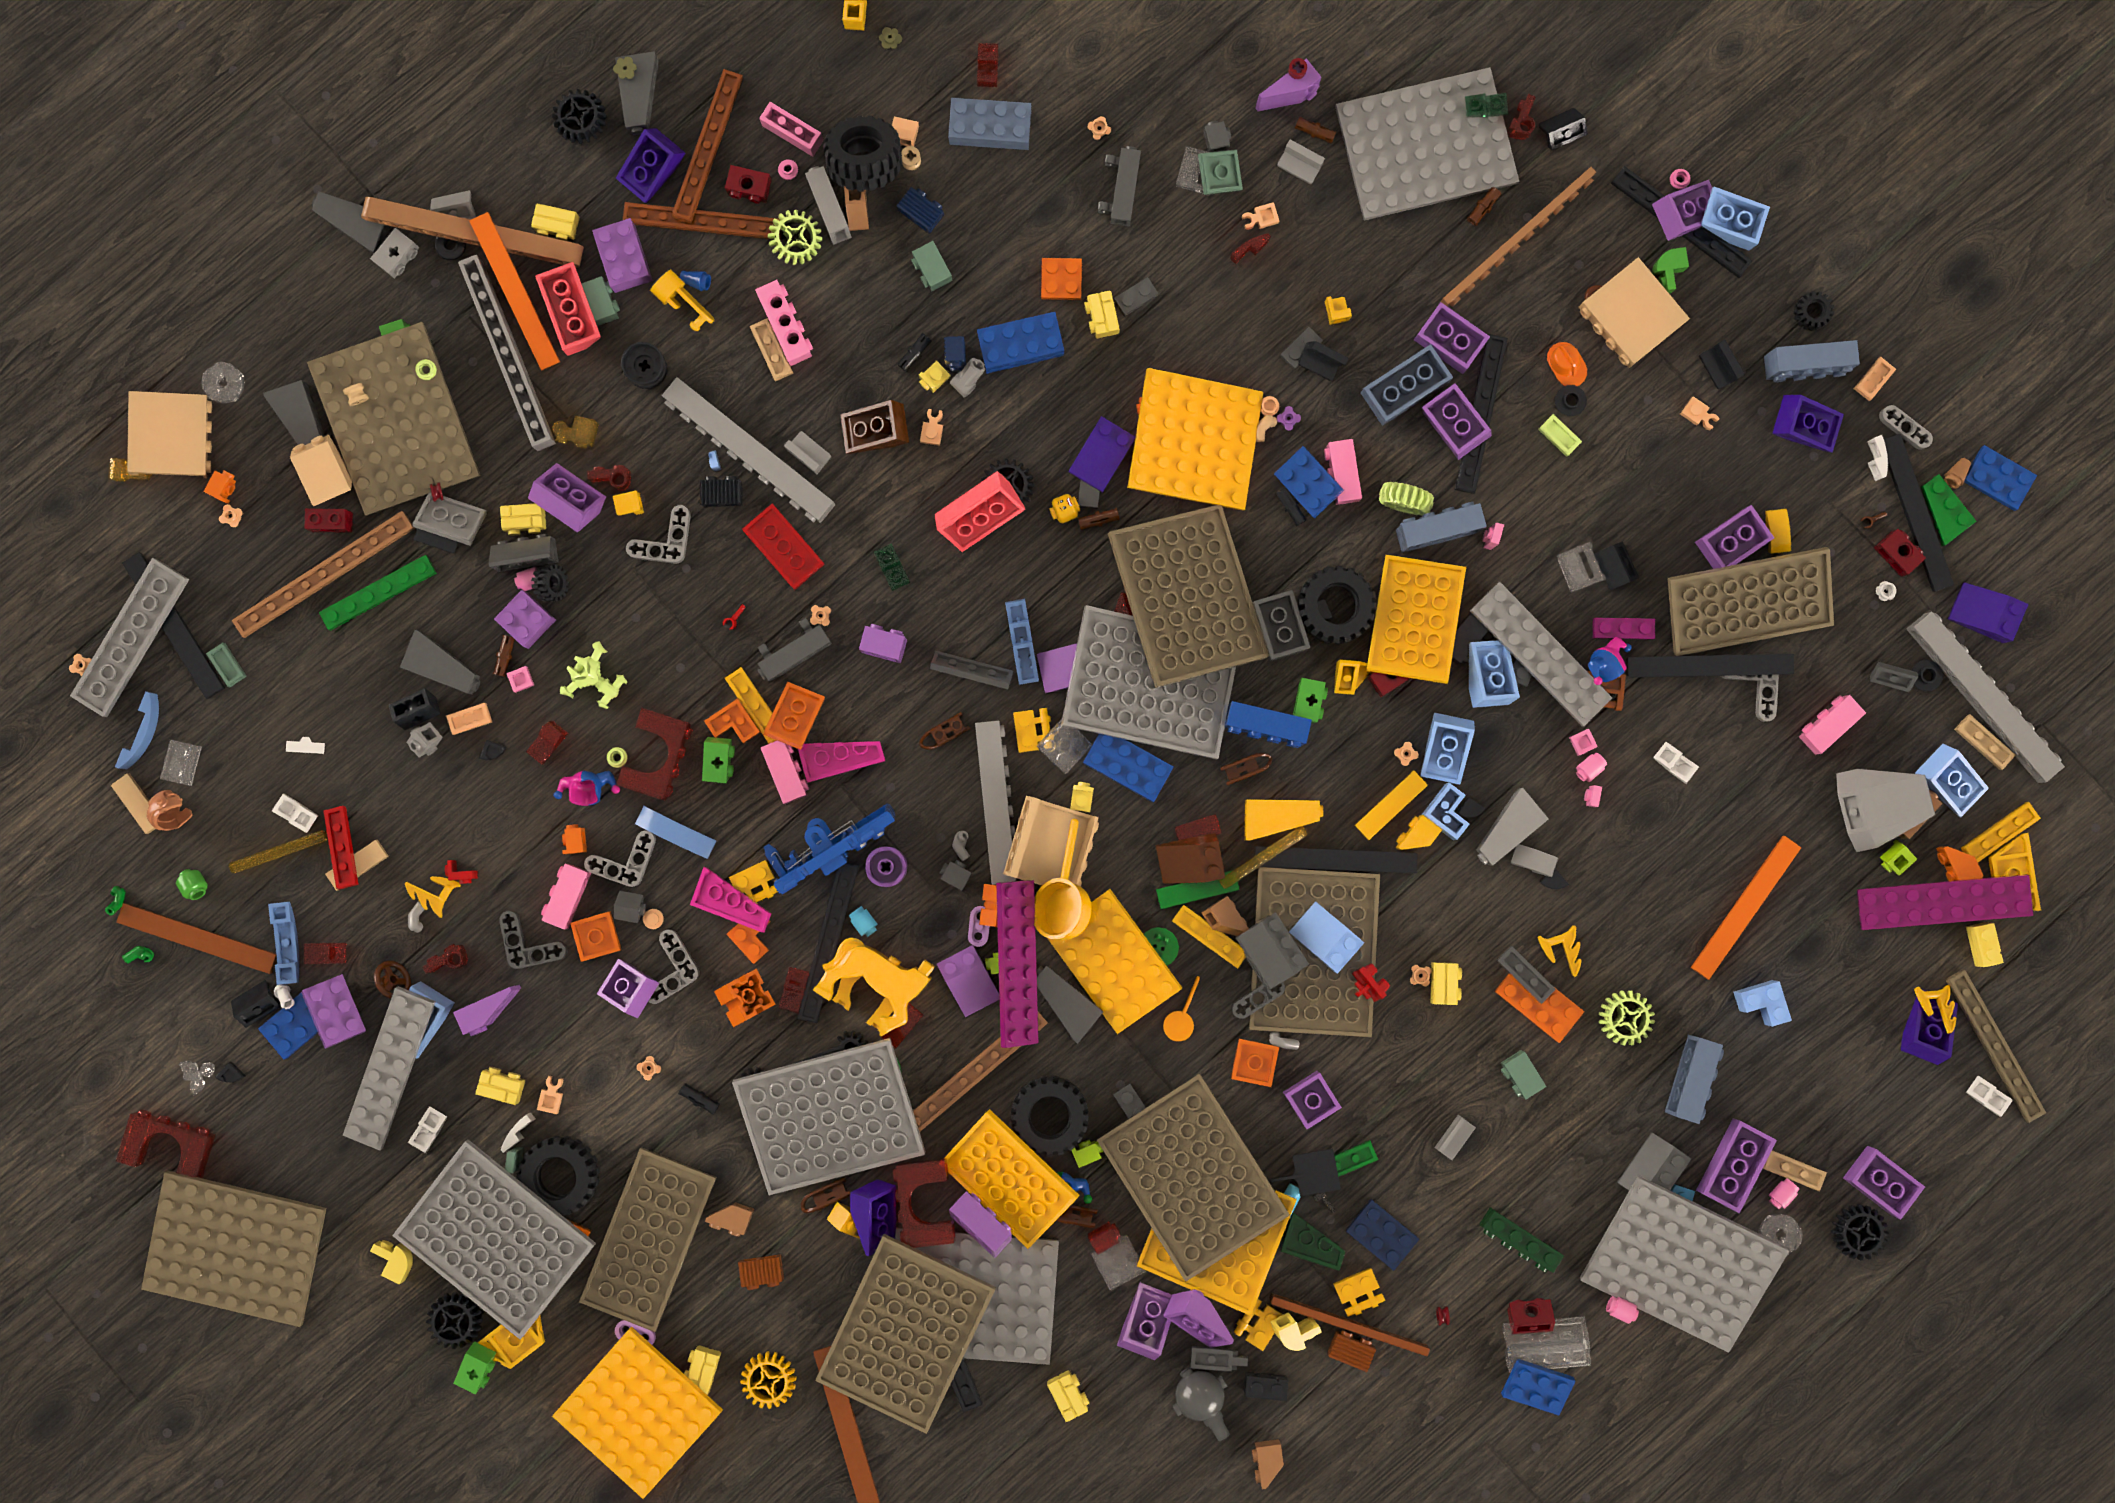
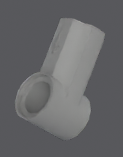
(965, 380)

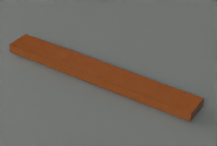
(707, 146)
(702, 222)
(197, 938)
(1349, 1324)
(849, 1439)

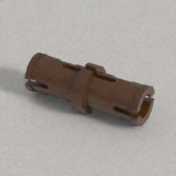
(1315, 130)
(1484, 206)
(1098, 518)
(504, 655)

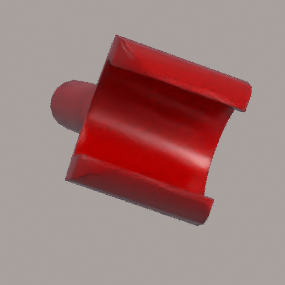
(735, 616)

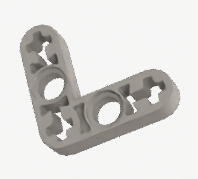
(672, 543)
(1762, 682)
(630, 867)
(679, 975)

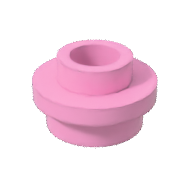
(788, 175)
(1685, 177)

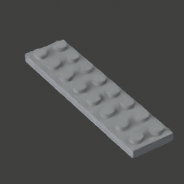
(129, 637)
(1540, 654)
(389, 1068)

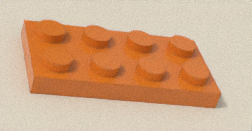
(1553, 1016)

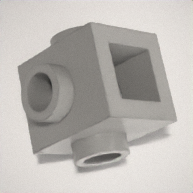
(424, 740)

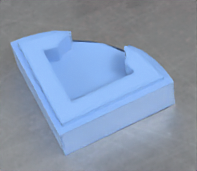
(714, 461)

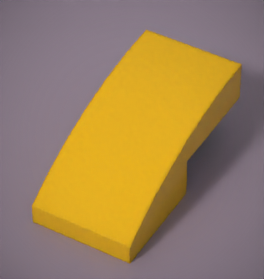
(1778, 524)

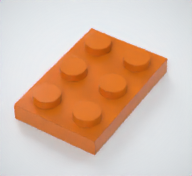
(794, 715)

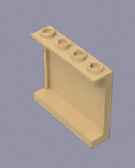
(1633, 313)
(168, 434)
(1042, 840)

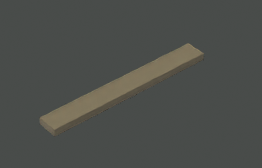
(1995, 1046)

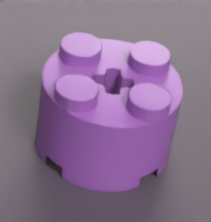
(886, 878)

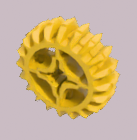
(765, 1372)

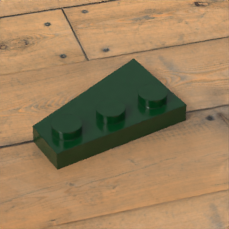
(1310, 1244)

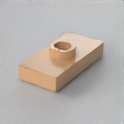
(1874, 378)
(469, 718)

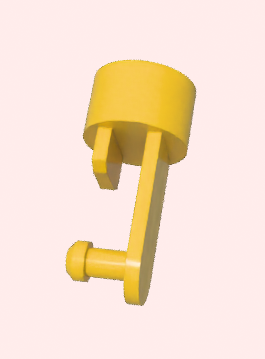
(669, 286)

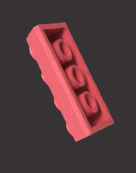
(568, 308)
(979, 512)

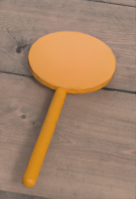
(1178, 1024)

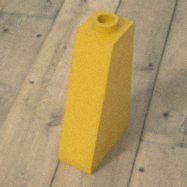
(1275, 816)

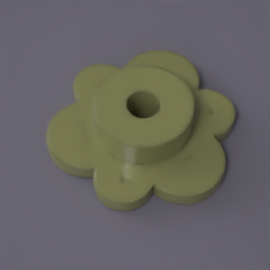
(892, 42)
(624, 63)

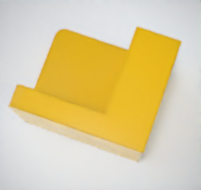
(1337, 310)
(628, 503)

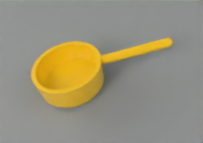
(1061, 905)

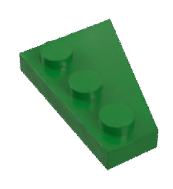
(1947, 510)

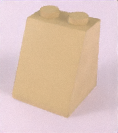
(321, 469)

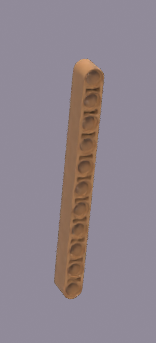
(460, 230)

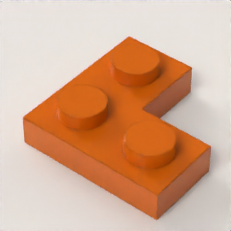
(735, 717)
(748, 942)

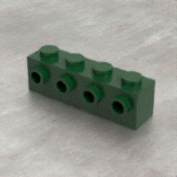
(1517, 1237)

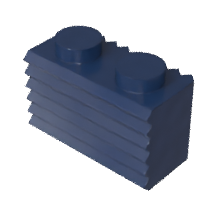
(920, 209)
(955, 353)

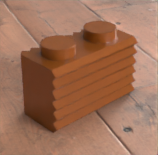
(761, 1271)
(1352, 1350)

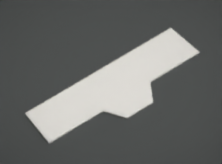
(305, 746)

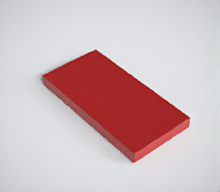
(783, 546)

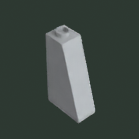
(828, 204)
(1513, 825)

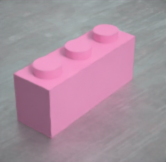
(791, 129)
(1344, 470)
(1831, 724)
(785, 771)
(565, 896)

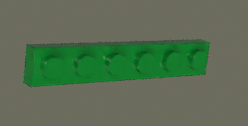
(377, 592)

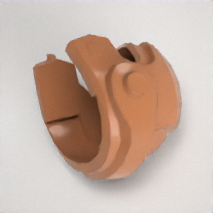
(165, 811)

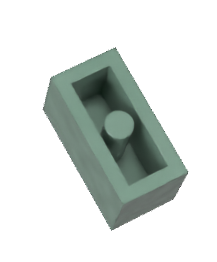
(931, 266)
(600, 300)
(1522, 1074)

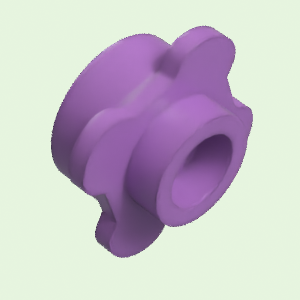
(1288, 424)

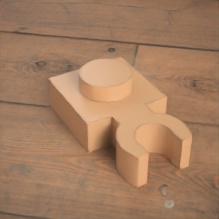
(1264, 216)
(1697, 411)
(932, 431)
(551, 1098)

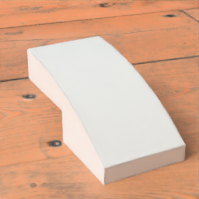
(1880, 463)
(1675, 762)
(295, 813)
(1989, 1096)
(427, 1130)
(514, 1135)

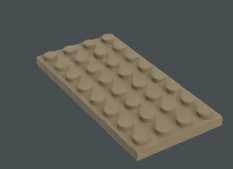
(1751, 601)
(648, 1239)

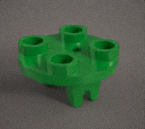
(1163, 938)

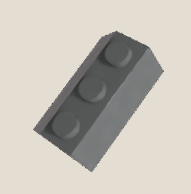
(523, 553)
(1272, 950)
(1655, 1162)

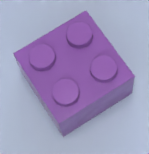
(525, 619)
(883, 643)
(627, 988)
(1312, 1099)

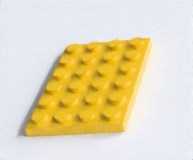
(1416, 619)
(1117, 964)
(1009, 1178)

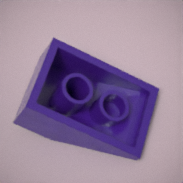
(650, 164)
(1808, 422)
(1101, 454)
(1988, 612)
(1927, 1035)
(874, 1213)

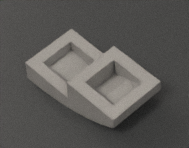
(1534, 860)

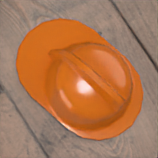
(1567, 364)

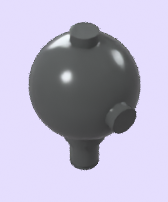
(1201, 1399)

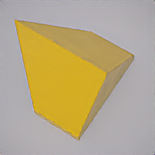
(1349, 676)

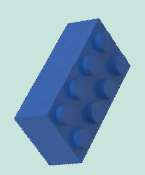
(1020, 342)
(1268, 724)
(1128, 766)

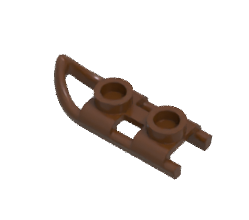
(940, 734)
(1250, 765)
(821, 1199)
(1083, 1219)

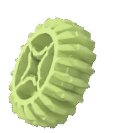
(788, 231)
(1406, 498)
(1631, 1024)

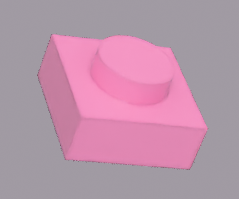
(520, 679)
(1583, 742)
(1592, 796)

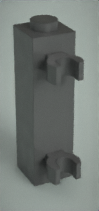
(1125, 186)
(794, 653)

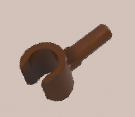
(1873, 519)

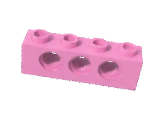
(768, 295)

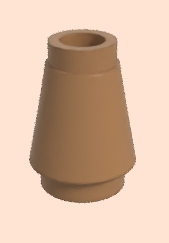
(1956, 475)

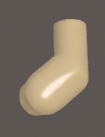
(1264, 424)

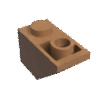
(856, 209)
(1225, 918)
(732, 1217)
(1269, 1460)

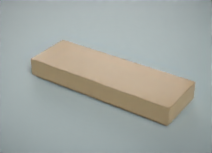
(771, 349)
(1985, 742)
(134, 800)
(364, 860)
(1795, 1170)

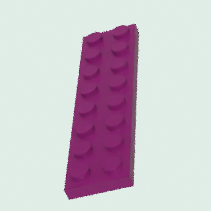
(1945, 902)
(1017, 963)

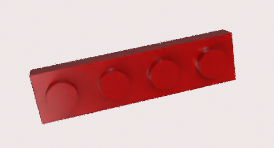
(341, 847)

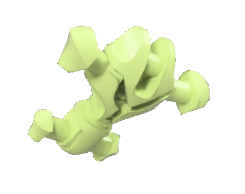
(588, 673)

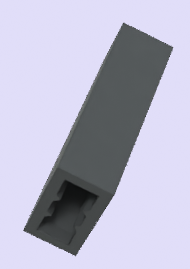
(638, 92)
(348, 220)
(296, 411)
(434, 662)
(1069, 1004)

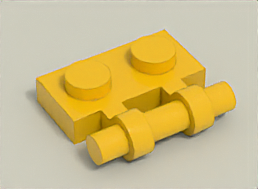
(1026, 729)
(754, 877)
(1356, 1286)
(1262, 1330)

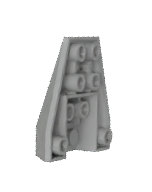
(1881, 805)

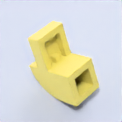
(399, 1260)
(1293, 1333)

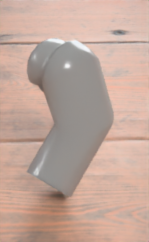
(959, 845)
(413, 918)
(1285, 1043)

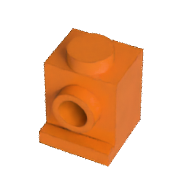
(221, 486)
(574, 839)

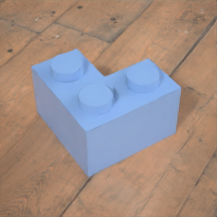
(1442, 811)
(1767, 998)

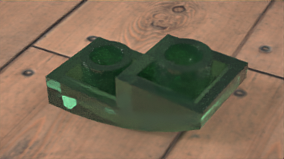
(1486, 106)
(891, 567)

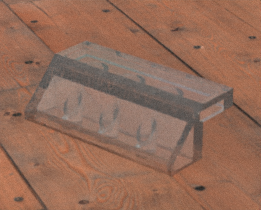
(1560, 1348)

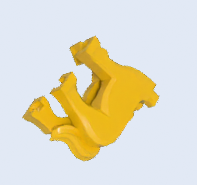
(882, 973)

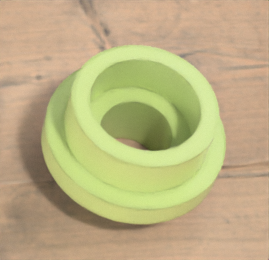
(420, 366)
(610, 757)

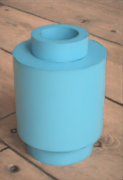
(863, 921)

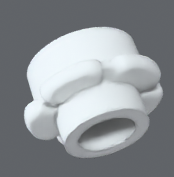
(1891, 591)

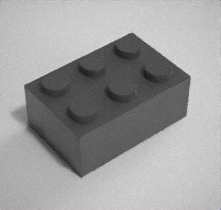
(1281, 625)

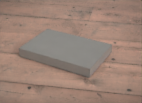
(450, 519)

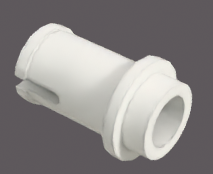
(282, 992)

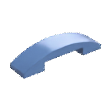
(150, 707)
(675, 832)
(286, 942)

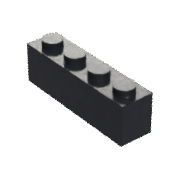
(1468, 631)

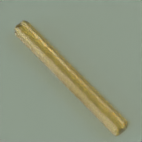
(278, 851)
(1263, 857)

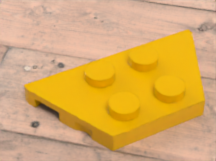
(2014, 860)
(511, 1349)

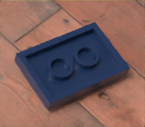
(1382, 1234)

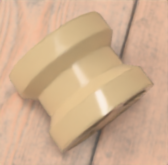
(911, 162)
(355, 394)

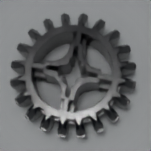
(562, 121)
(1012, 477)
(1865, 1214)
(458, 1327)

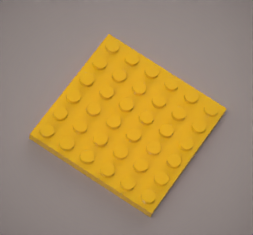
(1195, 439)
(1233, 1279)
(637, 1412)

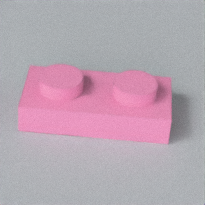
(1492, 536)

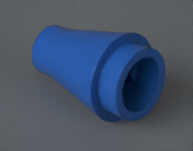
(697, 279)

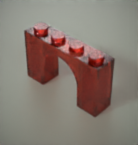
(659, 782)
(142, 1127)
(916, 1231)

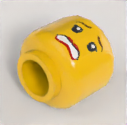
(1064, 508)

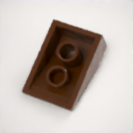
(875, 427)
(1191, 860)

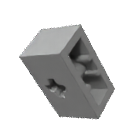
(385, 257)

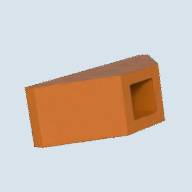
(1958, 864)

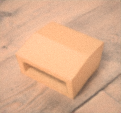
(907, 130)

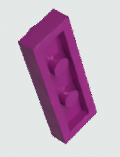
(1623, 628)

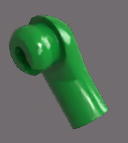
(119, 894)
(138, 952)

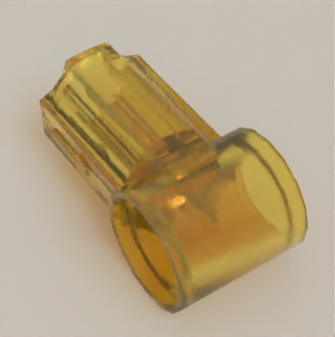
(119, 472)

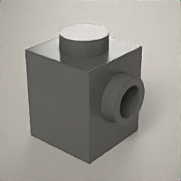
(1217, 136)
(955, 874)
(629, 907)

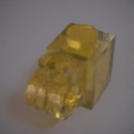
(582, 432)

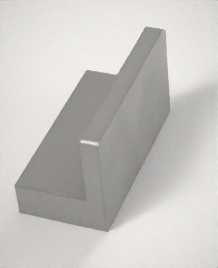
(1300, 162)
(454, 204)
(808, 452)
(1455, 1137)

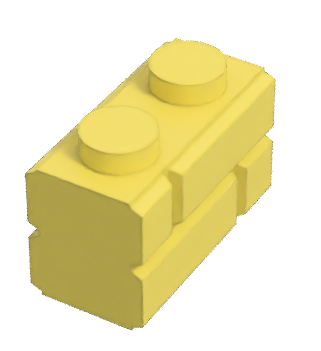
(555, 222)
(1103, 314)
(522, 518)
(1984, 944)
(1445, 983)
(500, 1086)
(703, 1367)
(1068, 1396)

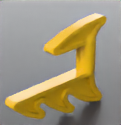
(435, 902)
(1567, 940)
(1942, 997)

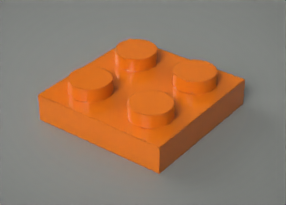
(1061, 279)
(595, 936)
(1254, 1062)

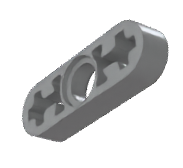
(1921, 431)

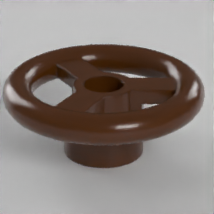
(390, 980)

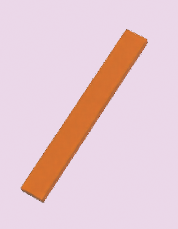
(514, 291)
(1746, 907)

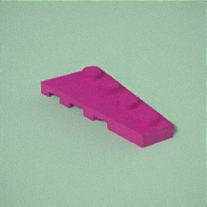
(831, 759)
(726, 901)

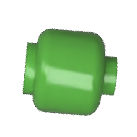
(191, 884)

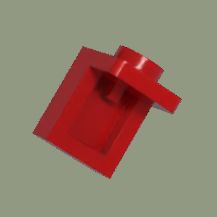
(464, 876)

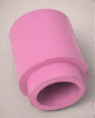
(524, 578)
(1591, 767)
(1783, 1194)
(1622, 1309)

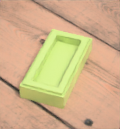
(1560, 435)

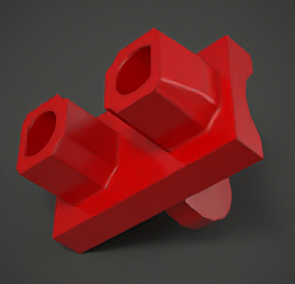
(1367, 985)

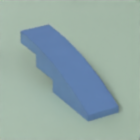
(1022, 641)

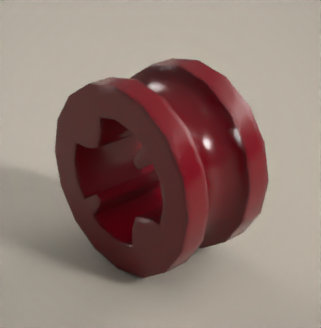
(1293, 72)
(436, 492)
(1442, 1316)

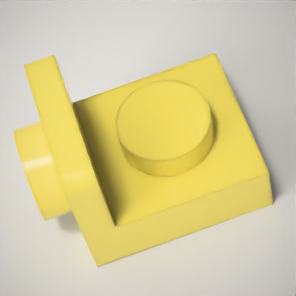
(933, 377)
(1082, 797)

